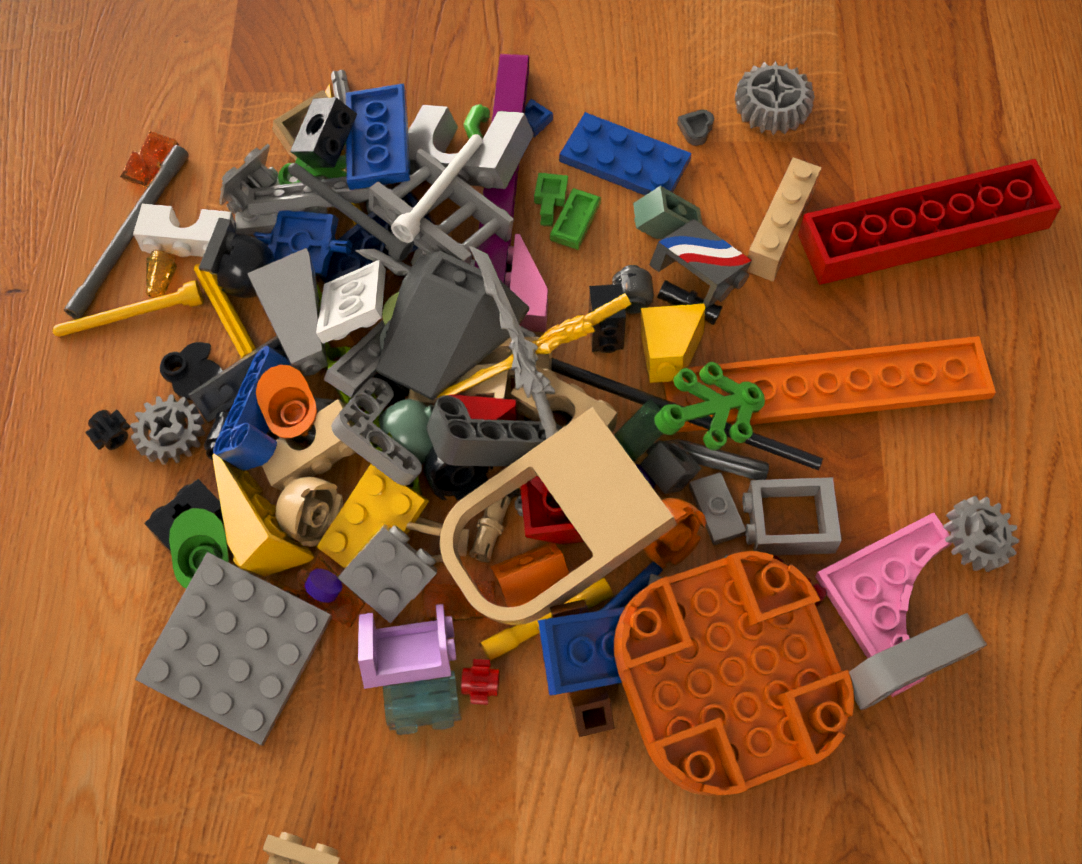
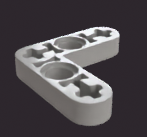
(403, 466)

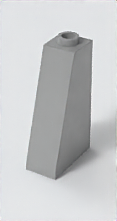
(292, 306)

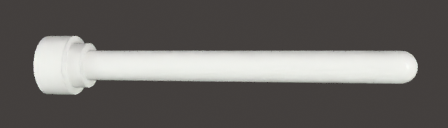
(408, 225)

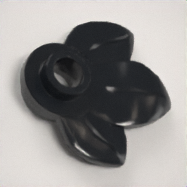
(194, 368)

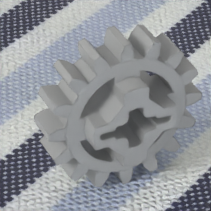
(167, 429)
(981, 534)

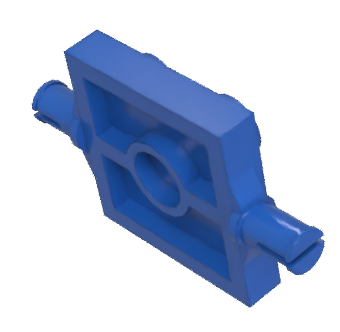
(305, 230)

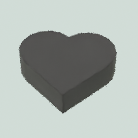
(696, 126)

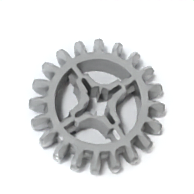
(774, 98)

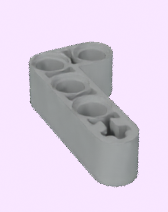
(914, 660)

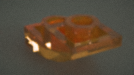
(144, 165)

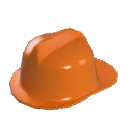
(286, 401)

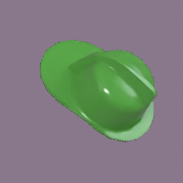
(191, 538)

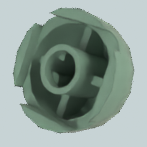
(407, 426)

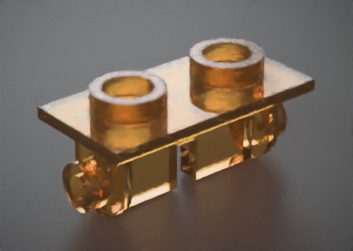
(347, 604)

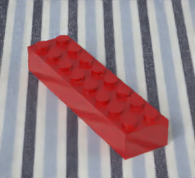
(928, 221)

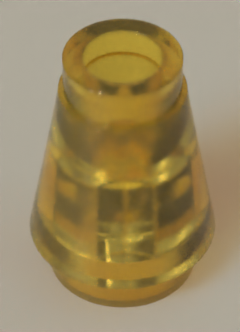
(159, 272)

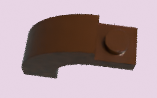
(590, 706)

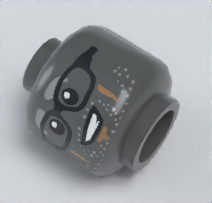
(637, 286)

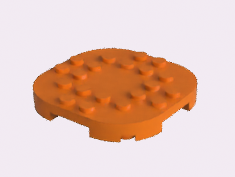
(732, 674)

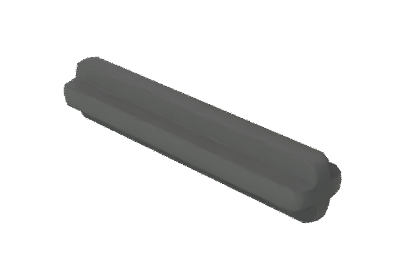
(727, 461)

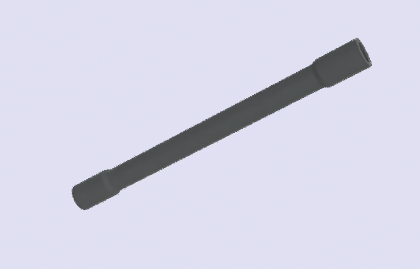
(86, 292)

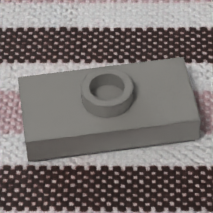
(718, 507)

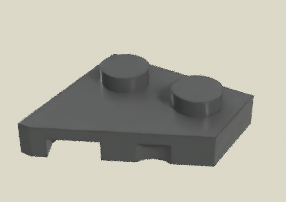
(218, 246)

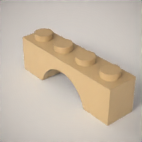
(782, 217)

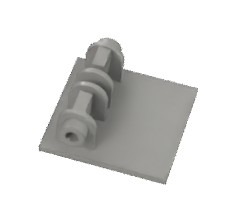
(253, 173)

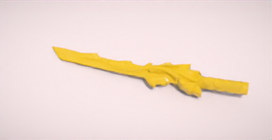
(551, 339)

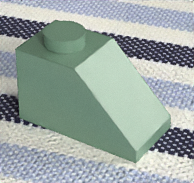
(663, 213)

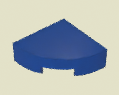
(537, 116)

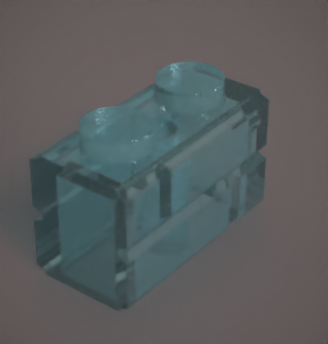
(422, 704)

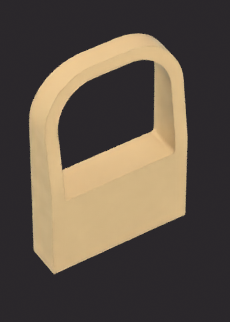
(597, 492)

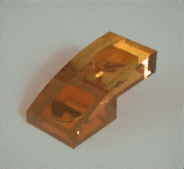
(454, 600)

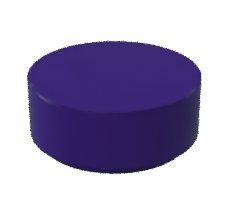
(323, 585)

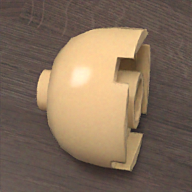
(307, 509)

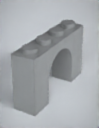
(494, 159)

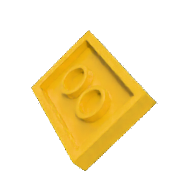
(371, 505)

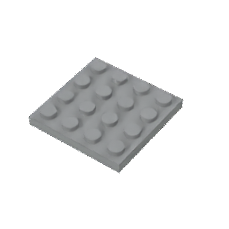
(234, 648)

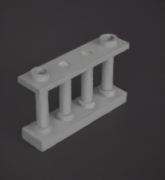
(435, 238)

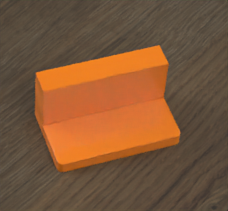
(530, 574)

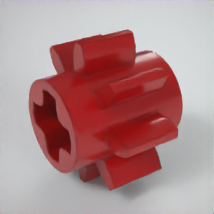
(480, 681)

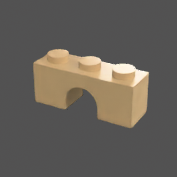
(566, 398)
(292, 462)

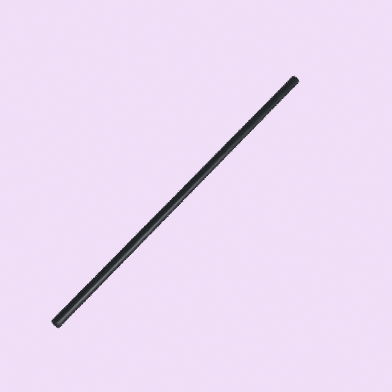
(641, 397)

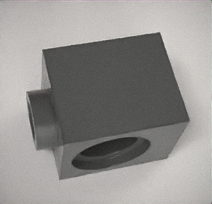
(670, 465)

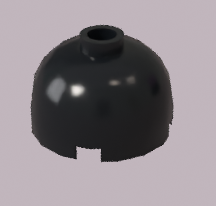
(246, 257)
(452, 479)

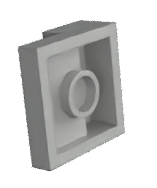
(389, 572)

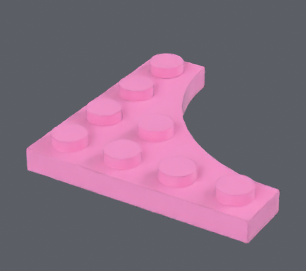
(876, 584)

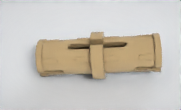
(489, 529)

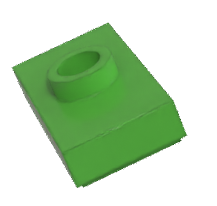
(575, 218)

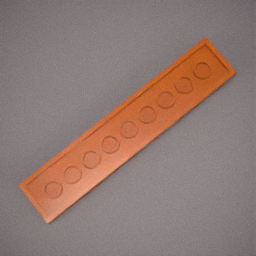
(855, 380)

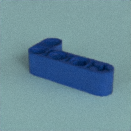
(244, 434)

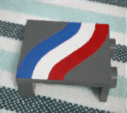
(704, 256)

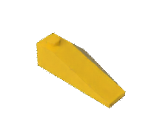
(252, 525)

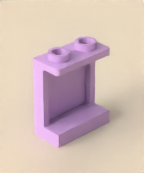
(405, 651)

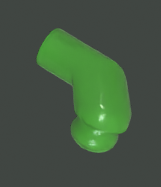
(475, 116)

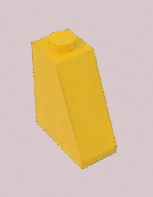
(670, 338)

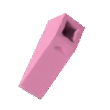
(527, 285)

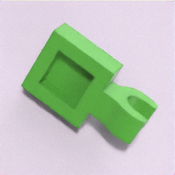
(550, 192)

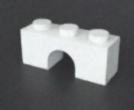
(159, 230)

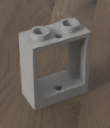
(826, 509)

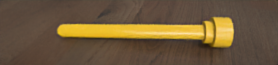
(189, 295)

